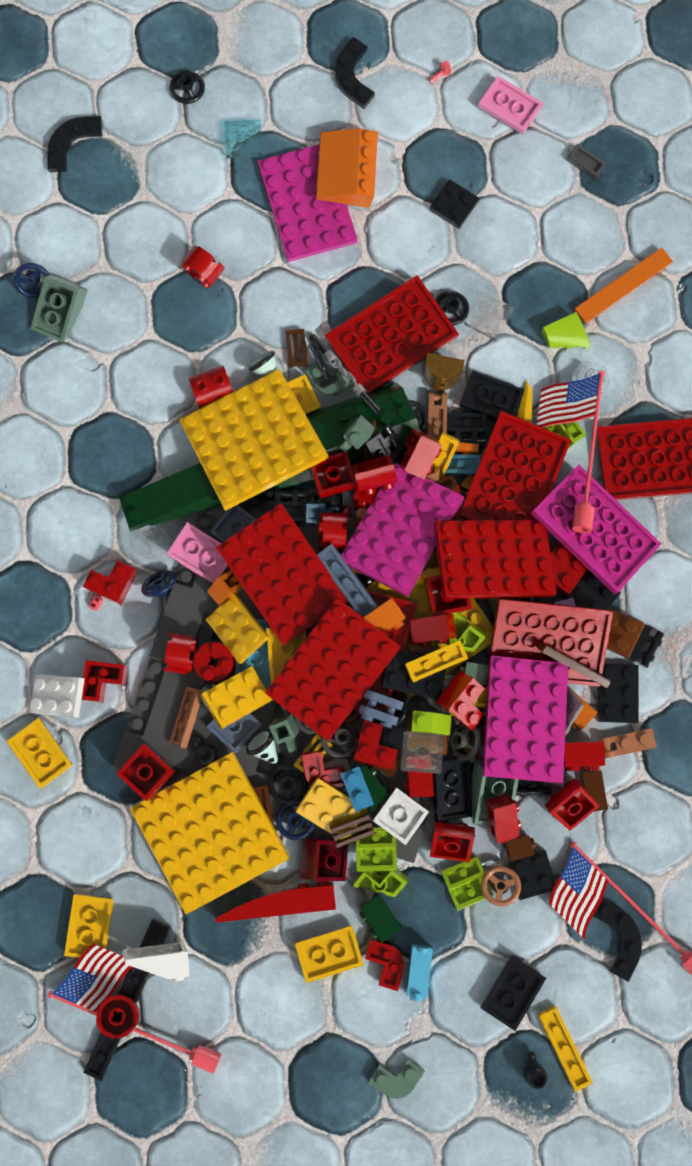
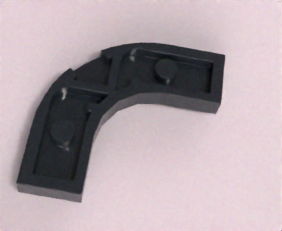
(346, 79)
(66, 135)
(629, 938)

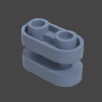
(369, 712)

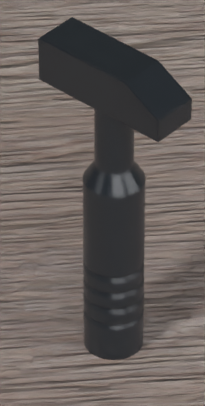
(322, 366)

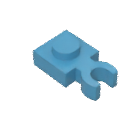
(314, 508)

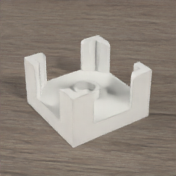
(400, 816)

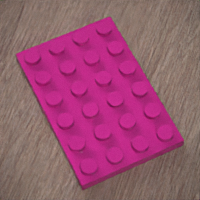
(302, 221)
(399, 531)
(617, 540)
(525, 719)

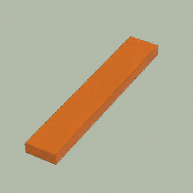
(623, 285)

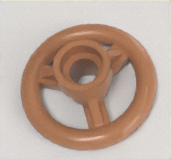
(499, 893)

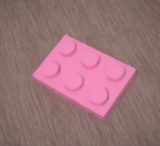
(510, 105)
(198, 553)

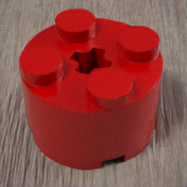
(202, 266)
(332, 530)
(215, 651)
(178, 653)
(106, 1012)

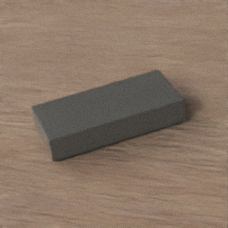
(586, 162)

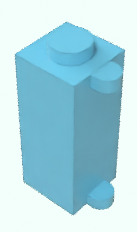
(419, 972)

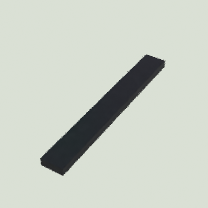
(132, 987)

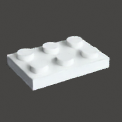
(57, 695)

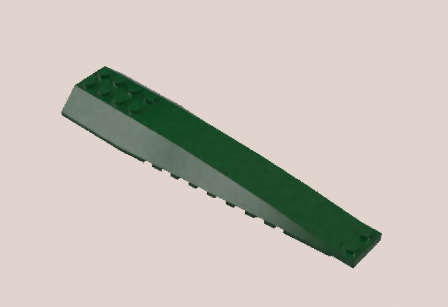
(193, 492)

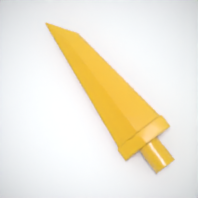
(525, 407)

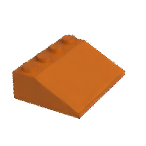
(347, 167)

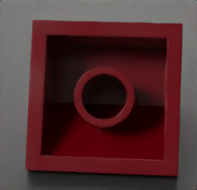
(323, 860)

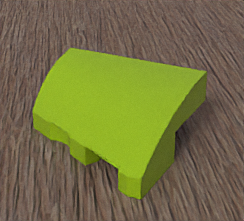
(566, 333)
(467, 633)
(382, 881)

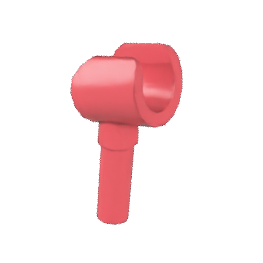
(445, 70)

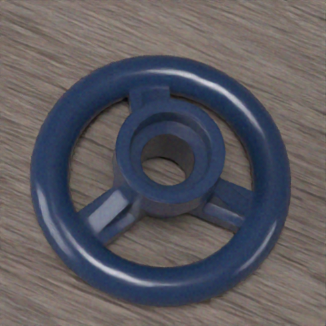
(31, 273)
(159, 587)
(290, 834)

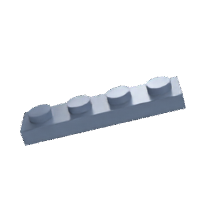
(347, 581)

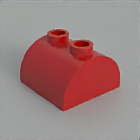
(210, 386)
(375, 474)
(334, 475)
(441, 606)
(572, 804)
(452, 841)

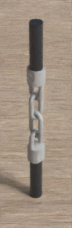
(358, 389)

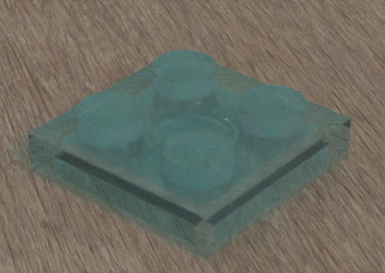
(243, 138)

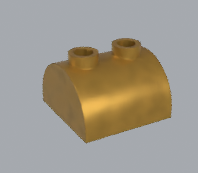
(442, 371)

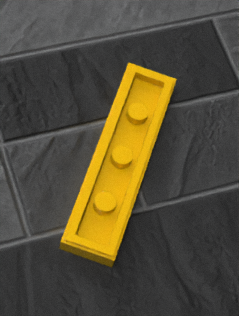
(565, 1048)

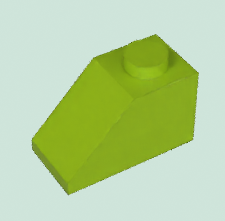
(430, 723)

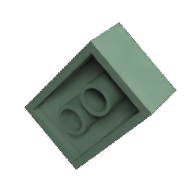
(58, 307)
(487, 788)

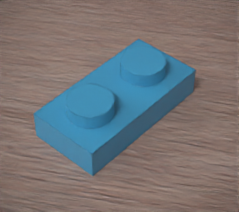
(463, 464)
(357, 789)

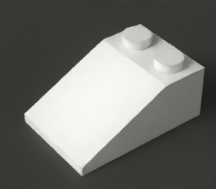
(162, 960)

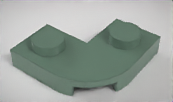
(316, 376)
(396, 1085)

